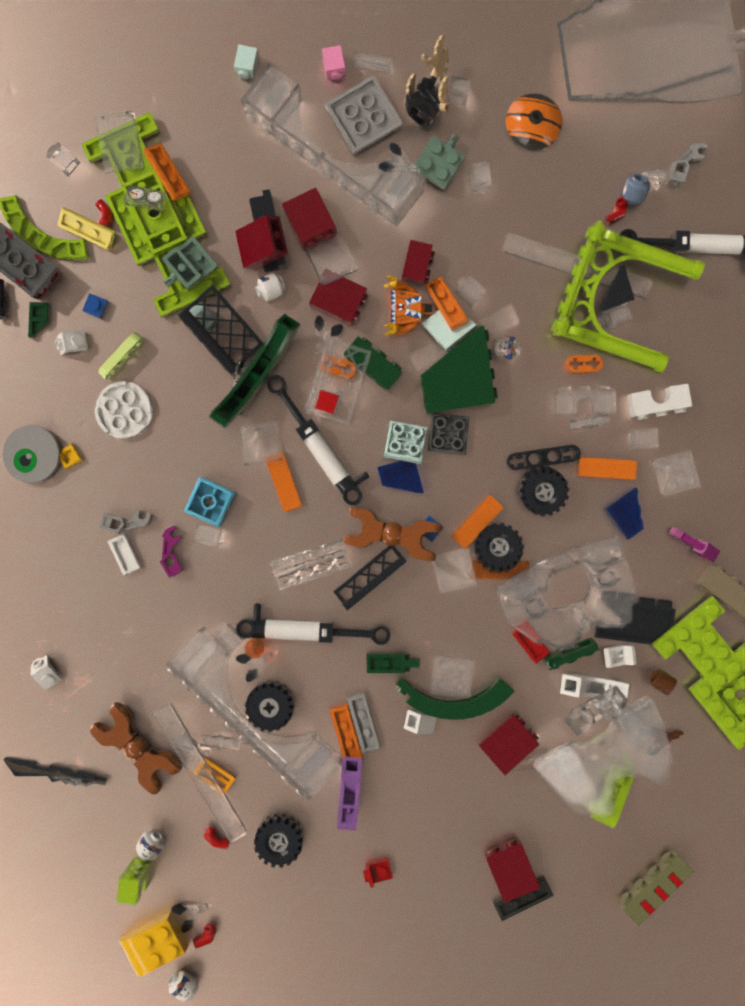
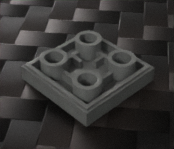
(448, 433)

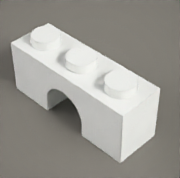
(676, 399)

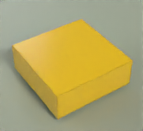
(70, 456)

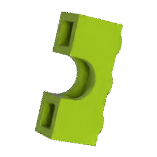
(133, 881)

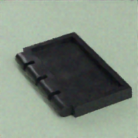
(647, 622)

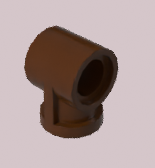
(662, 681)

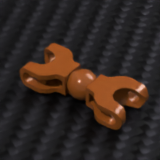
(392, 534)
(135, 748)

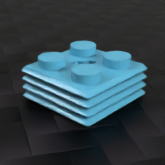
(205, 490)

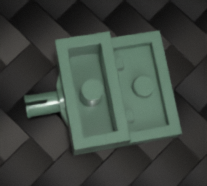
(440, 161)
(189, 264)

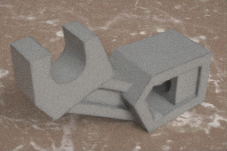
(678, 178)
(136, 521)

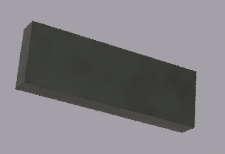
(524, 902)

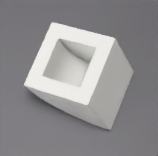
(419, 722)

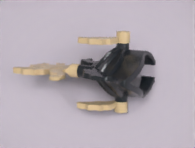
(428, 97)

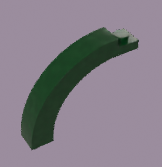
(459, 709)

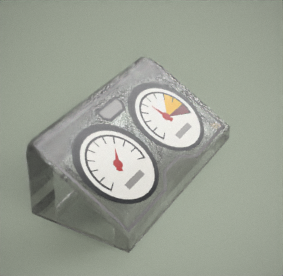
(145, 198)

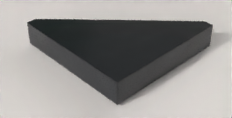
(619, 291)

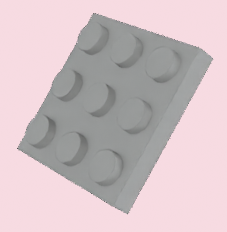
(363, 114)

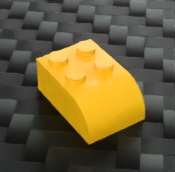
(154, 944)

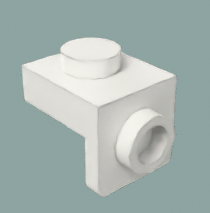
(71, 341)
(619, 656)
(44, 673)

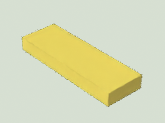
(86, 228)

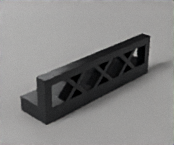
(385, 573)

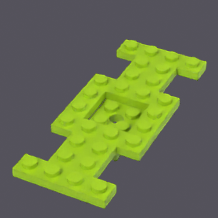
(156, 236)
(716, 662)

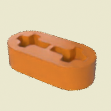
(584, 368)
(336, 371)

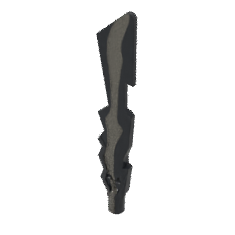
(55, 773)

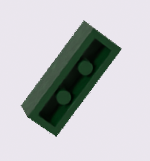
(379, 368)

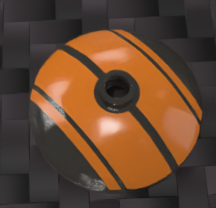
(529, 132)

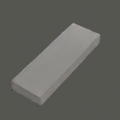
(363, 722)

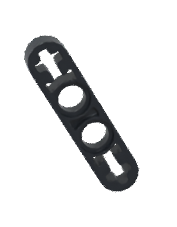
(543, 459)

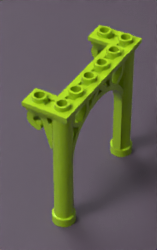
(635, 251)

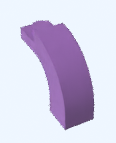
(349, 793)

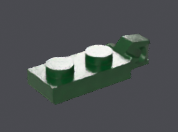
(583, 648)
(390, 662)

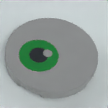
(31, 454)

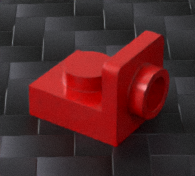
(377, 871)

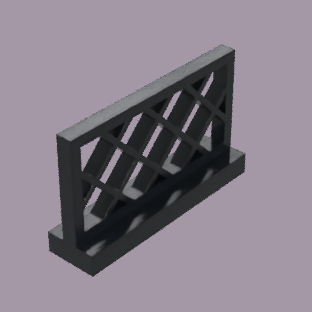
(208, 341)

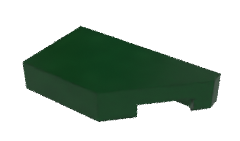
(38, 317)

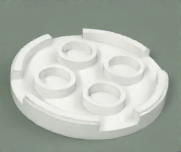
(123, 410)

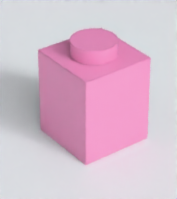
(333, 62)

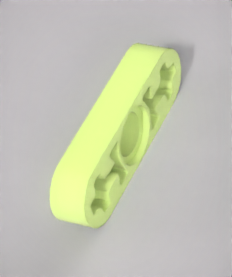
(117, 359)

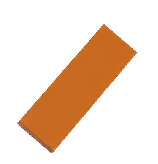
(167, 172)
(446, 303)
(607, 468)
(284, 484)
(477, 521)
(346, 731)

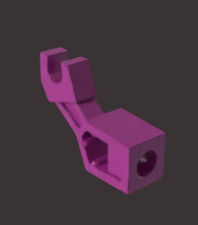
(168, 543)
(700, 546)

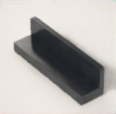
(260, 207)

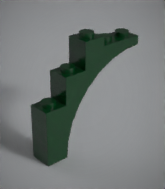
(258, 372)

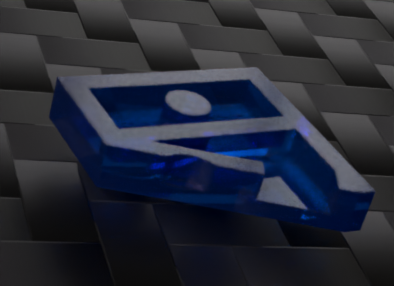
(401, 476)
(627, 514)

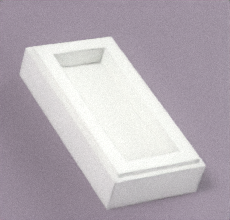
(124, 554)

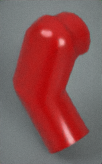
(619, 211)
(106, 213)
(213, 841)
(206, 938)

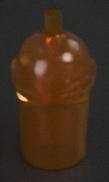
(254, 648)

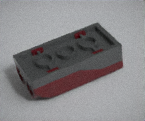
(25, 265)

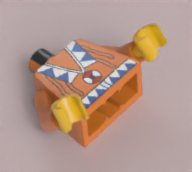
(404, 307)

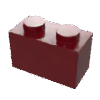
(417, 262)

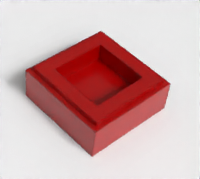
(327, 401)

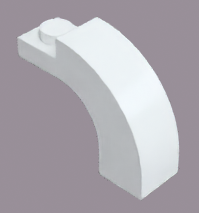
(590, 686)

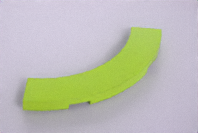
(37, 239)

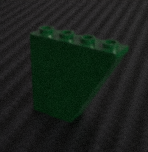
(461, 376)

